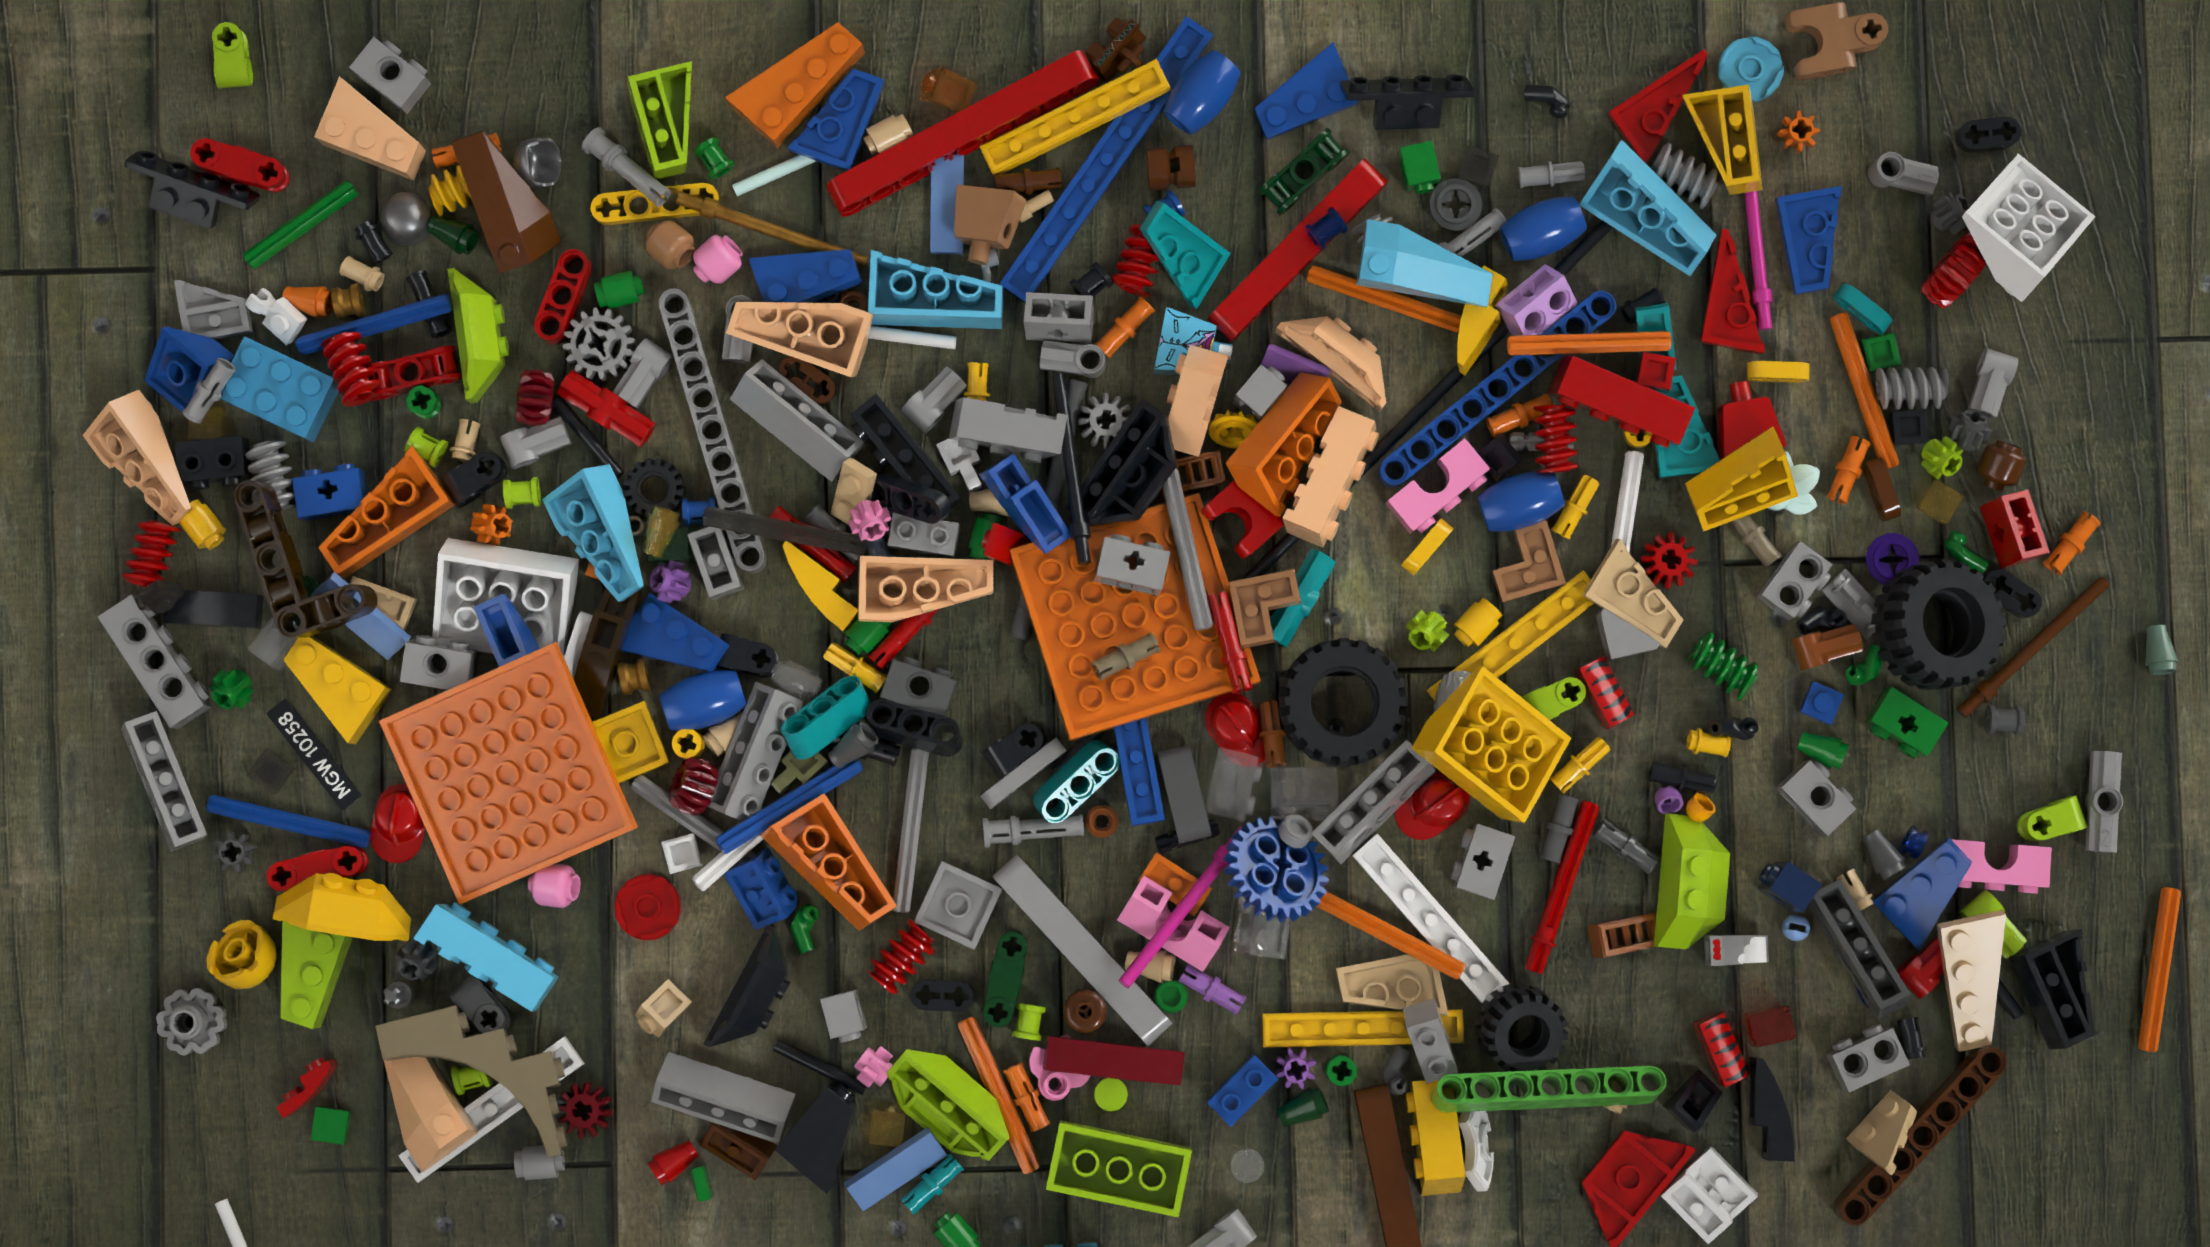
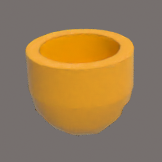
(1700, 808)

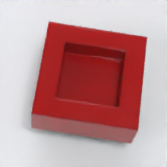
(1656, 371)

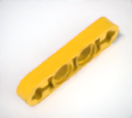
(652, 212)

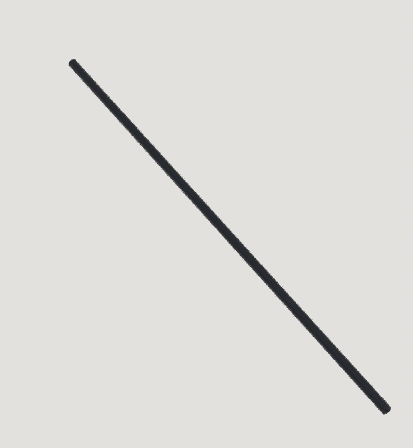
(1391, 438)

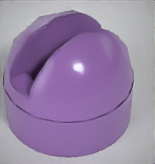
(1675, 800)

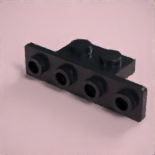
(1407, 102)
(188, 192)

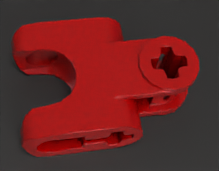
(1258, 521)

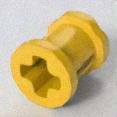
(679, 748)

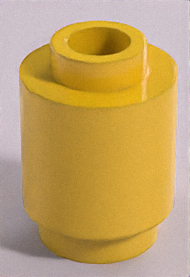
(203, 526)
(1477, 623)

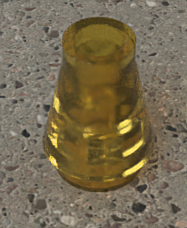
(660, 529)

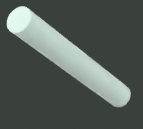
(771, 174)

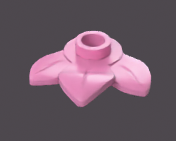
(1065, 1080)

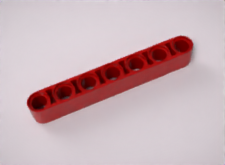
(1294, 253)

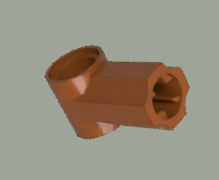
(1819, 648)

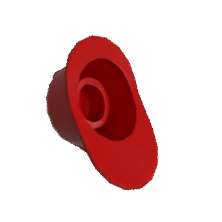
(1235, 724)
(1432, 808)
(396, 825)

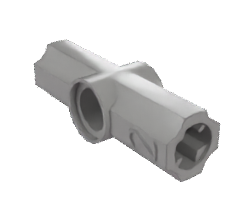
(2103, 778)

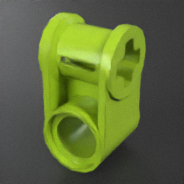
(231, 62)
(1550, 701)
(2055, 818)

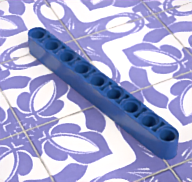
(1484, 400)

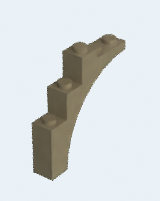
(443, 1036)

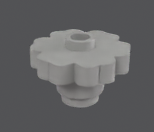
(206, 1016)

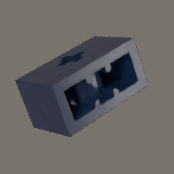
(1788, 885)

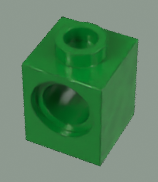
(1419, 167)

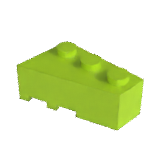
(662, 116)
(309, 973)

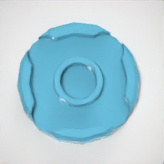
(1751, 63)

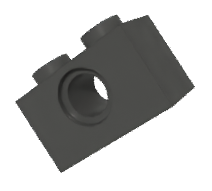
(899, 680)

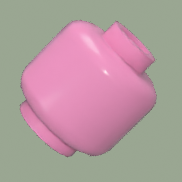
(717, 259)
(554, 886)

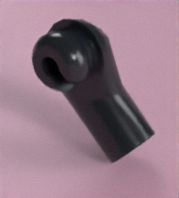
(1550, 95)
(1821, 617)
(1734, 727)

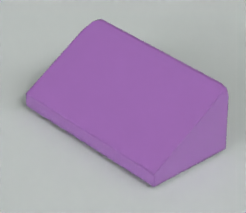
(1291, 364)

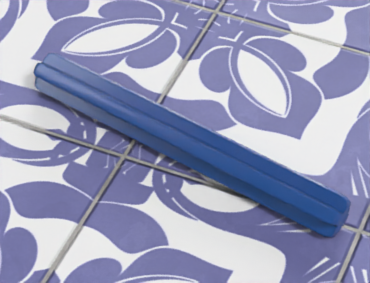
(379, 322)
(786, 805)
(288, 821)

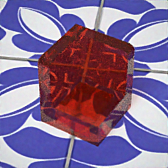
(1770, 1025)

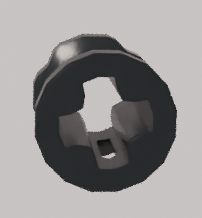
(1092, 281)

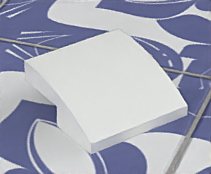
(1709, 1194)

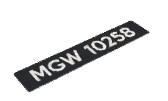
(314, 754)

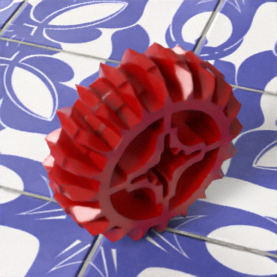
(1954, 272)

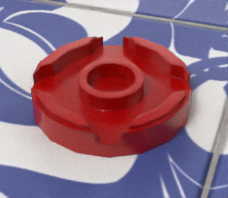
(647, 907)

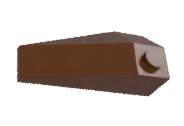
(509, 212)

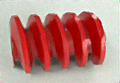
(1135, 264)
(349, 368)
(1555, 438)
(150, 553)
(902, 957)

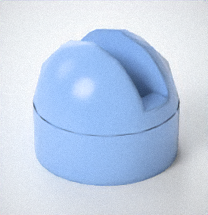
(1795, 935)

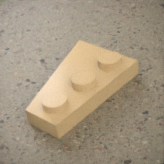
(1630, 594)
(1391, 983)

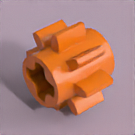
(1792, 138)
(491, 524)

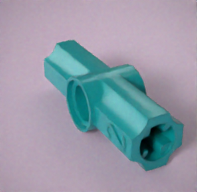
(1310, 579)

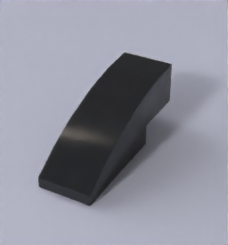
(217, 610)
(1770, 1111)

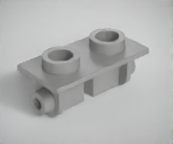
(1854, 600)

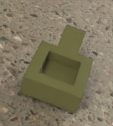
(798, 769)

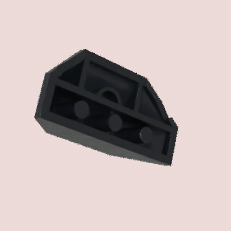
(1130, 469)
(754, 992)

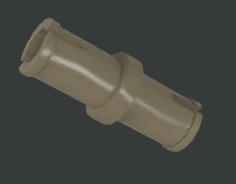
(1756, 540)
(1125, 656)

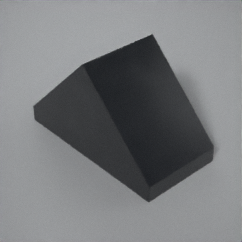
(1693, 1101)

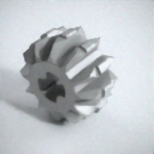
(1097, 414)

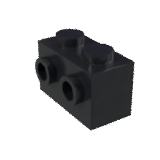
(213, 461)

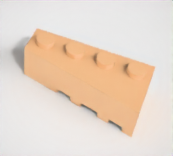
(1331, 477)

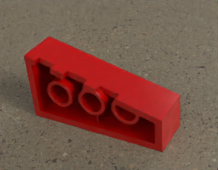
(1620, 400)

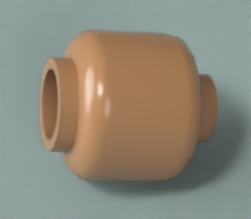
(670, 245)

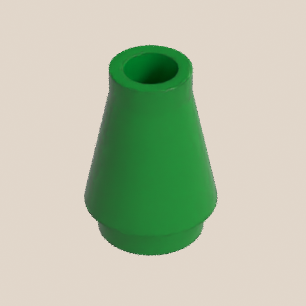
(1824, 749)

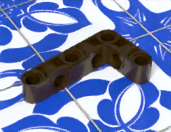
(284, 583)

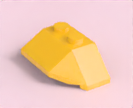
(344, 908)

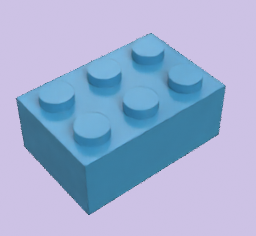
(280, 389)

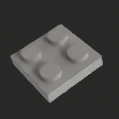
(958, 905)

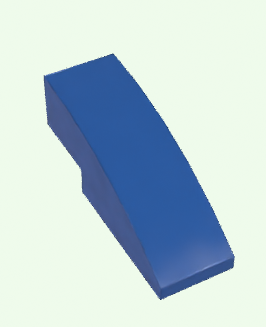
(1026, 503)
(505, 630)

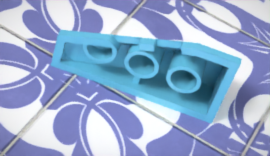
(1413, 265)
(596, 519)

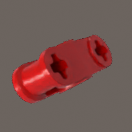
(240, 165)
(434, 368)
(318, 862)

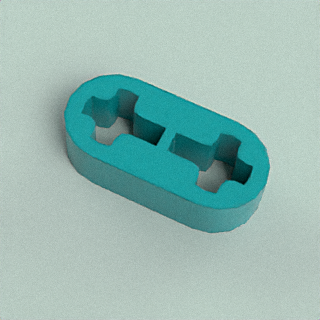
(1862, 308)

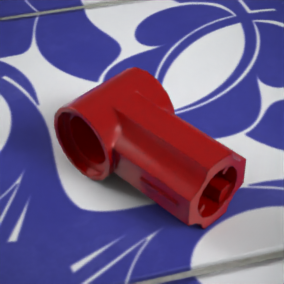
(1923, 970)

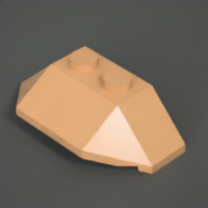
(1347, 358)

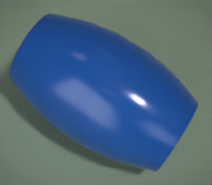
(1202, 92)
(1543, 228)
(1520, 501)
(703, 700)

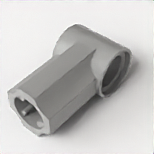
(1905, 174)
(734, 348)
(1069, 357)
(647, 365)
(1994, 374)
(928, 406)
(527, 445)
(1228, 1231)

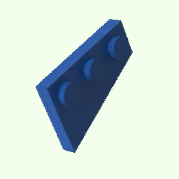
(1306, 96)
(840, 126)
(1808, 235)
(670, 636)
(1924, 891)

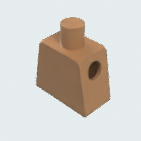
(986, 219)

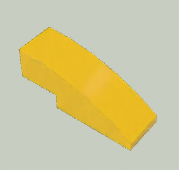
(1479, 324)
(820, 587)

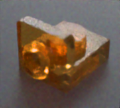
(947, 89)

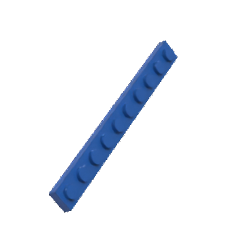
(1101, 168)

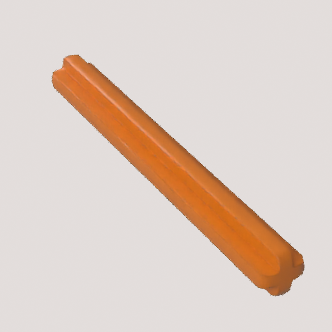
(1384, 298)
(1589, 343)
(1864, 389)
(1392, 935)
(2159, 969)
(996, 1086)

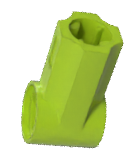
(1987, 903)

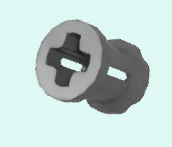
(2004, 720)

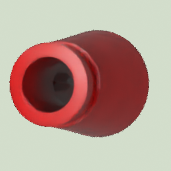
(672, 1162)

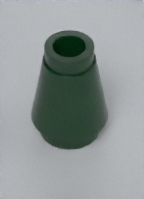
(455, 234)
(1304, 1107)

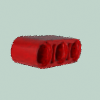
(560, 281)

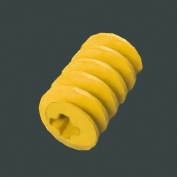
(449, 191)

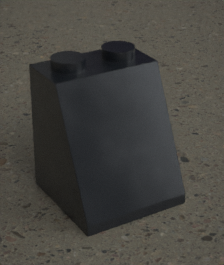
(820, 1136)

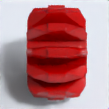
(1676, 552)

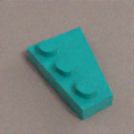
(1696, 447)

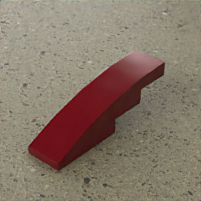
(1113, 1060)

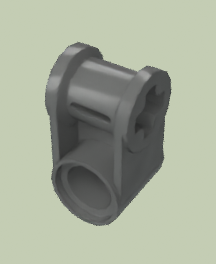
(478, 1001)

